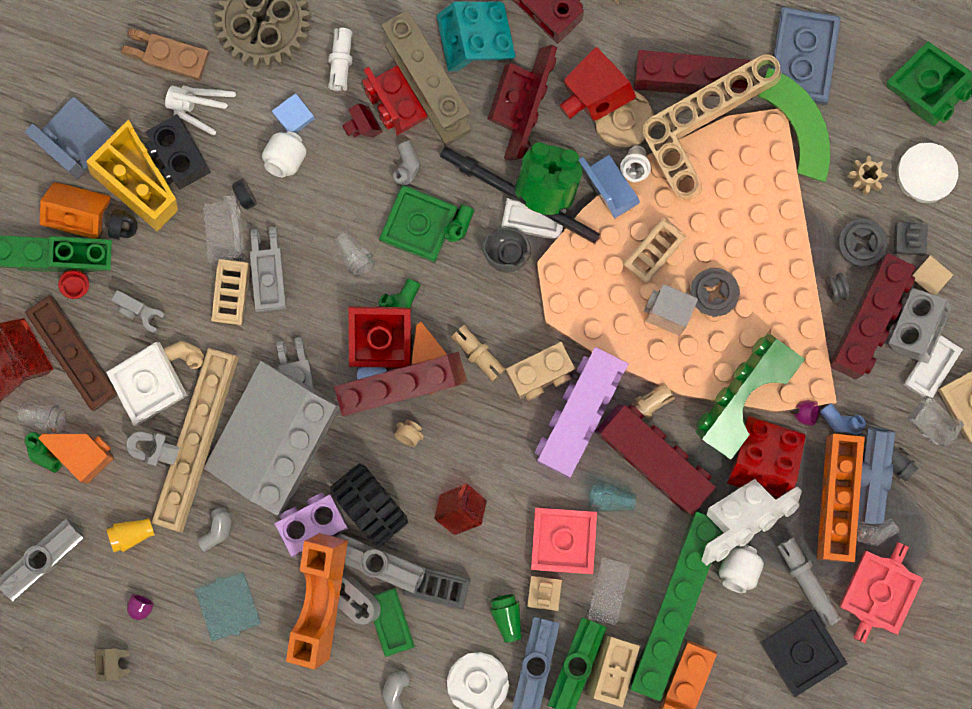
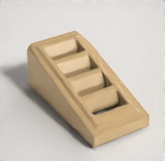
(671, 230)
(221, 279)

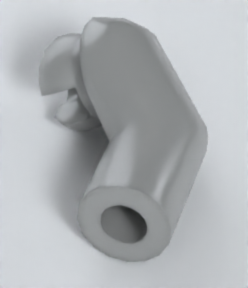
(409, 165)
(219, 529)

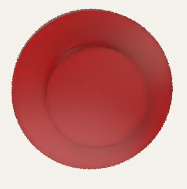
(73, 283)

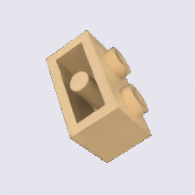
(540, 371)

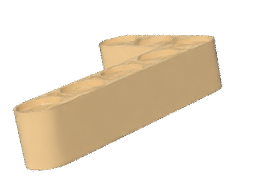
(703, 115)

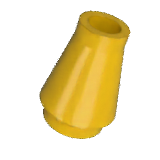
(128, 534)

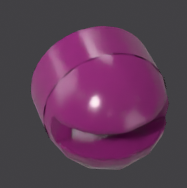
(807, 413)
(139, 607)

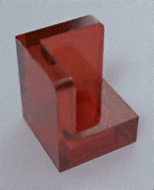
(460, 509)

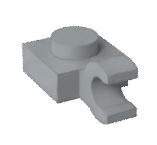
(130, 307)

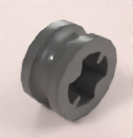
(837, 287)

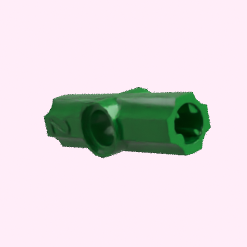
(584, 645)

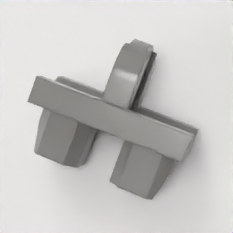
(158, 452)

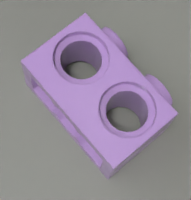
(308, 518)

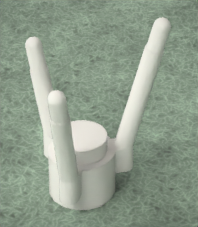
(184, 99)

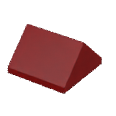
(380, 336)

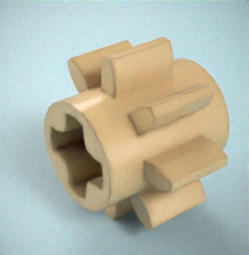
(872, 182)

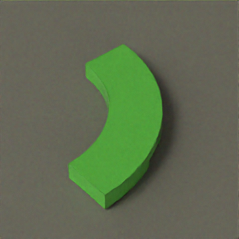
(807, 124)

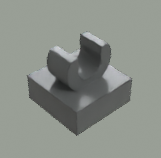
(910, 238)

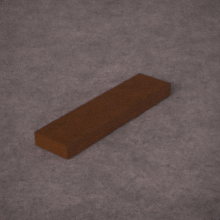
(71, 353)

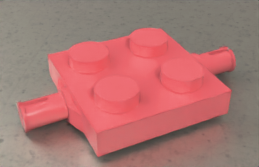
(880, 592)

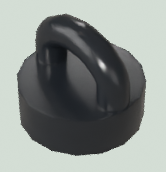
(116, 223)

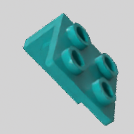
(475, 33)

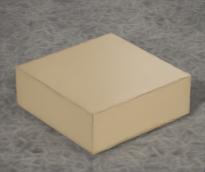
(931, 276)

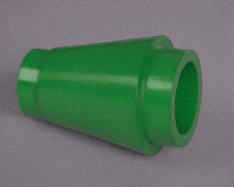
(506, 614)

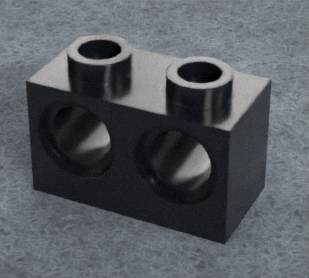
(180, 150)

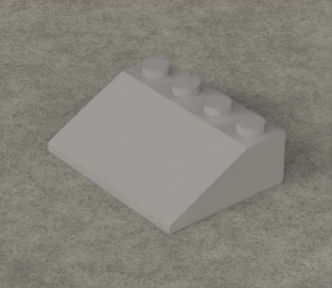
(272, 438)

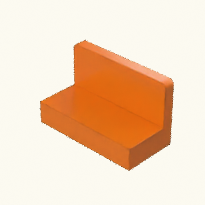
(73, 210)

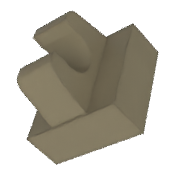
(107, 664)

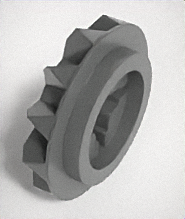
(862, 228)
(729, 290)

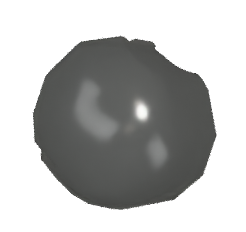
(507, 249)

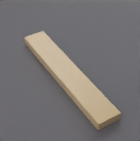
(195, 440)

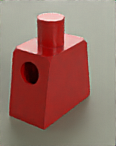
(596, 87)

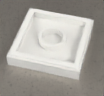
(146, 383)

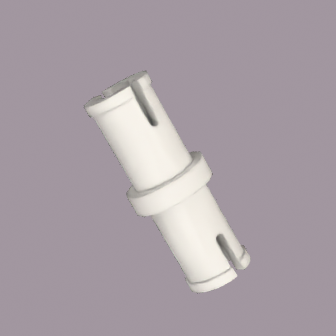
(340, 59)

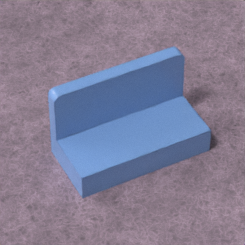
(610, 185)

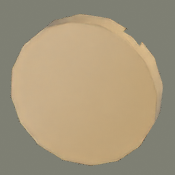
(625, 125)

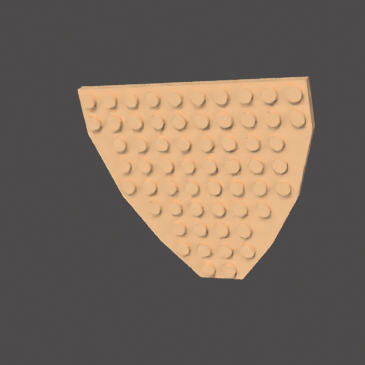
(741, 222)

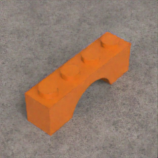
(323, 569)

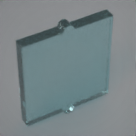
(228, 606)

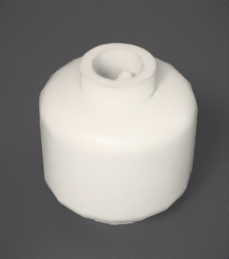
(284, 154)
(741, 569)

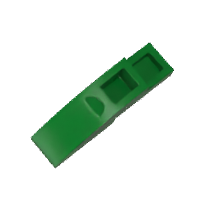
(55, 254)

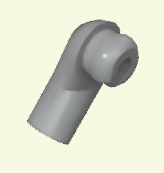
(393, 689)

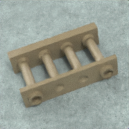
(426, 78)

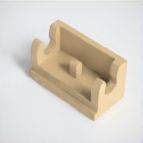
(612, 671)

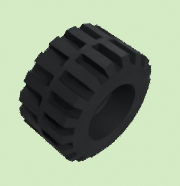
(368, 505)

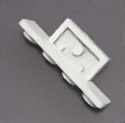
(744, 515)

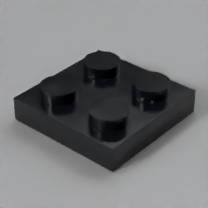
(803, 653)

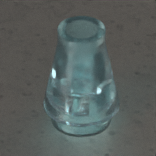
(610, 498)

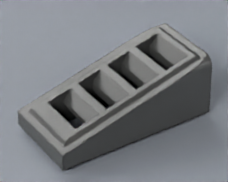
(461, 594)

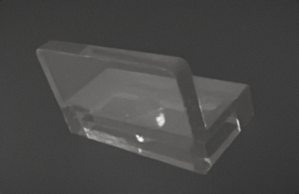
(223, 230)
(608, 591)

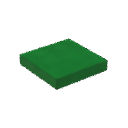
(417, 223)

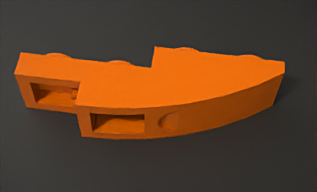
(689, 677)

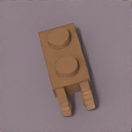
(168, 54)

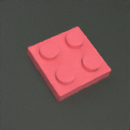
(564, 540)

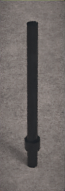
(470, 167)

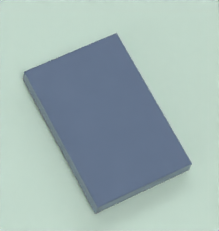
(807, 50)

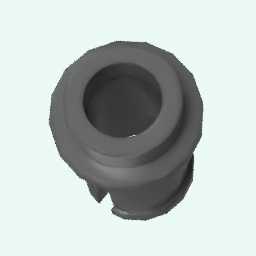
(902, 465)

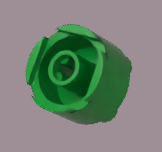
(548, 178)

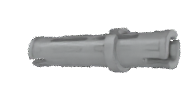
(809, 582)

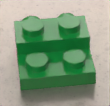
(932, 84)

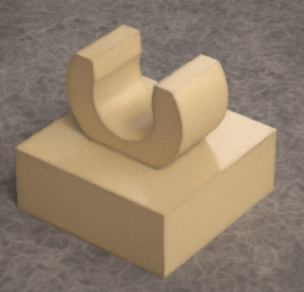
(544, 593)

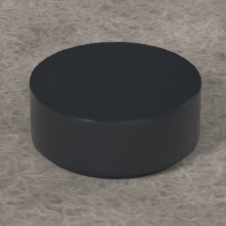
(244, 194)

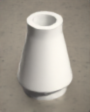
(629, 168)

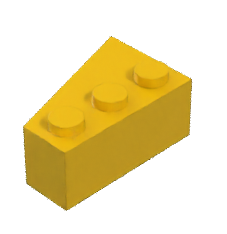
(131, 176)

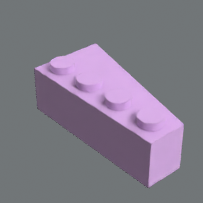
(581, 413)

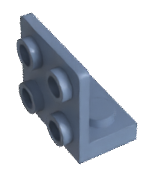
(71, 136)

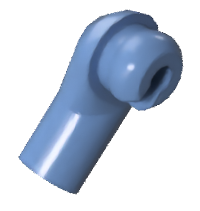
(843, 424)

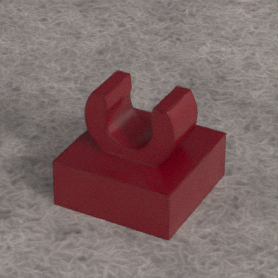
(362, 122)

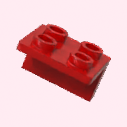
(396, 99)
(769, 456)

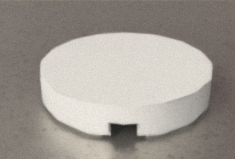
(927, 172)
(477, 682)

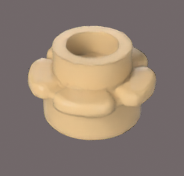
(408, 433)

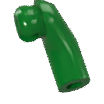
(458, 228)
(401, 299)
(40, 453)

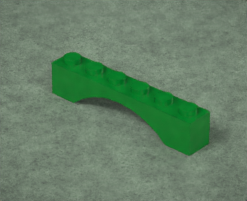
(675, 610)

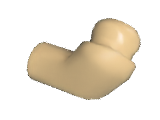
(186, 352)

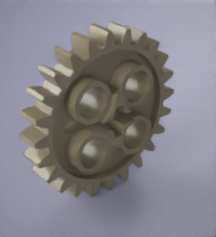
(287, 29)

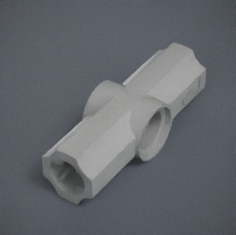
(394, 571)
(26, 573)

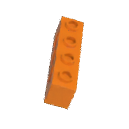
(840, 498)

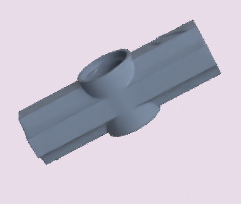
(876, 475)
(541, 645)

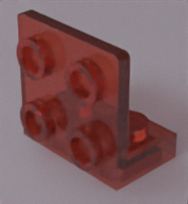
(19, 356)

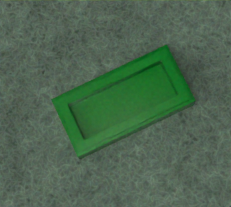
(392, 624)

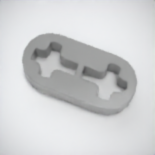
(358, 596)

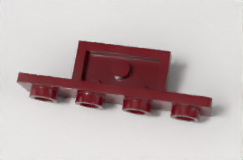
(519, 99)

